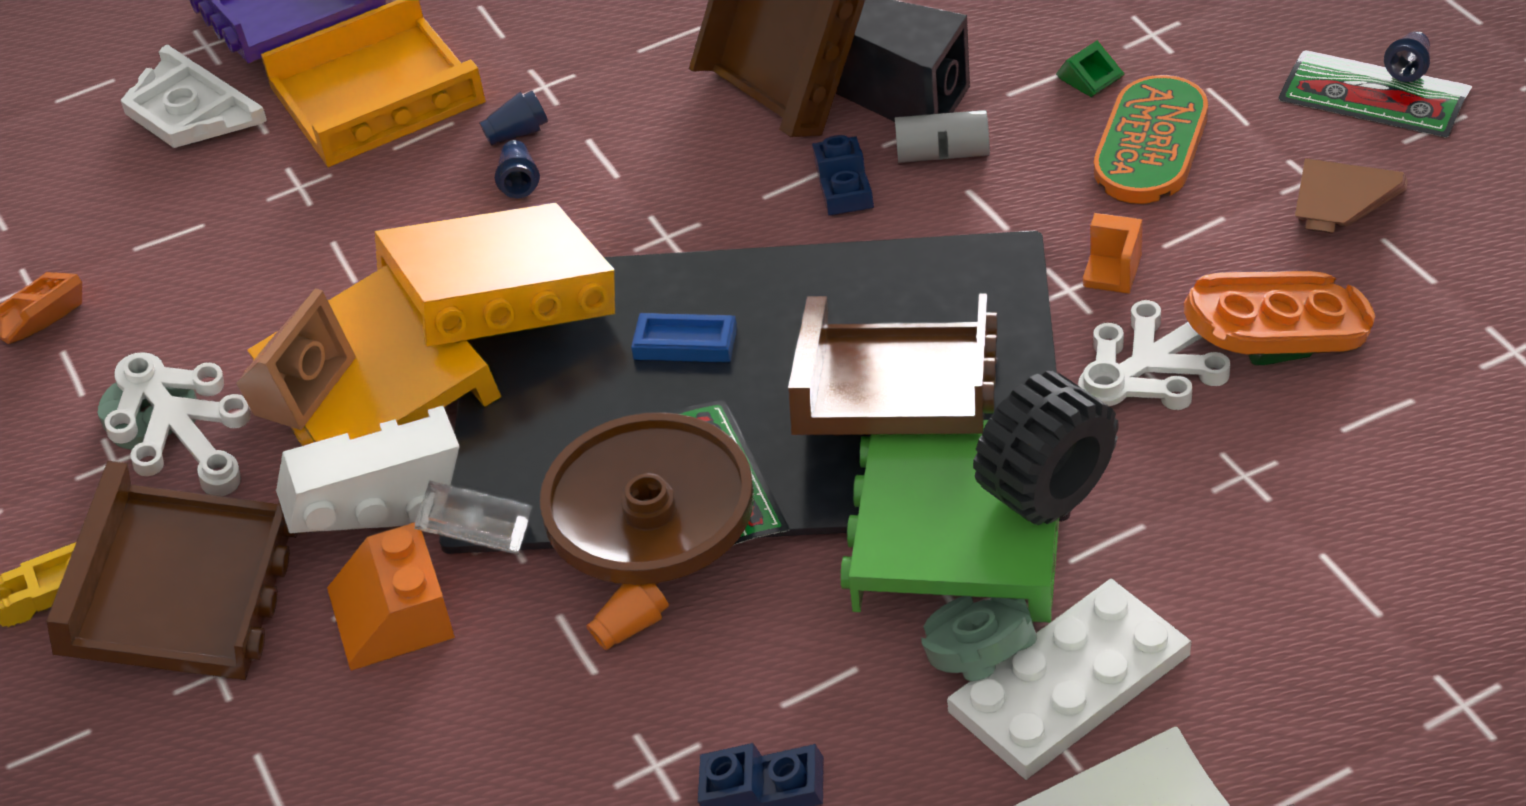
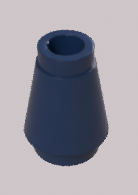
(1408, 57)
(514, 118)
(516, 171)

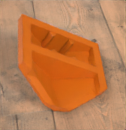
(39, 305)

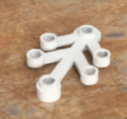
(1115, 381)
(176, 414)

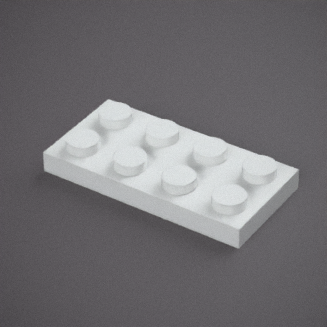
(1069, 678)

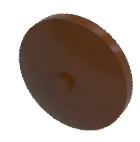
(647, 498)

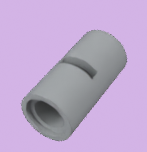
(942, 136)

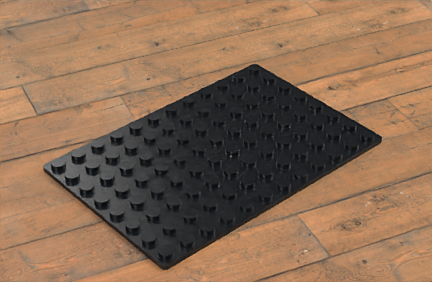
(584, 374)

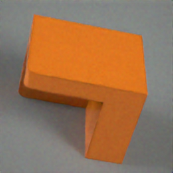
(1113, 253)

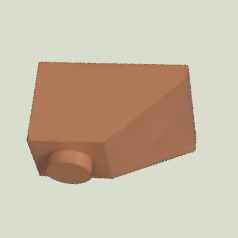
(1343, 193)
(298, 365)

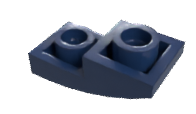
(842, 174)
(748, 779)

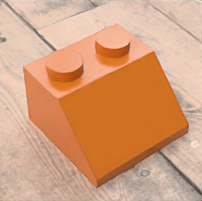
(389, 598)

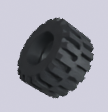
(1045, 447)

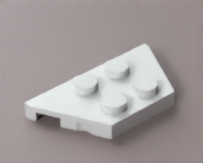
(188, 102)

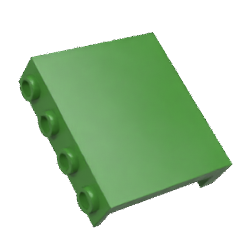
(938, 531)

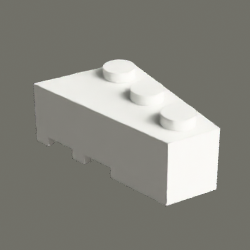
(368, 478)

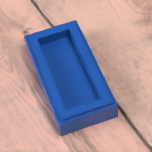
(684, 337)

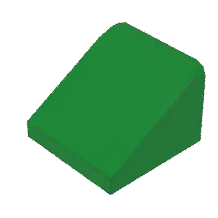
(1090, 70)

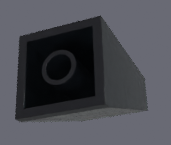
(907, 60)

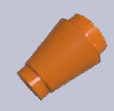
(627, 613)

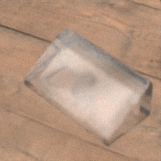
(474, 517)

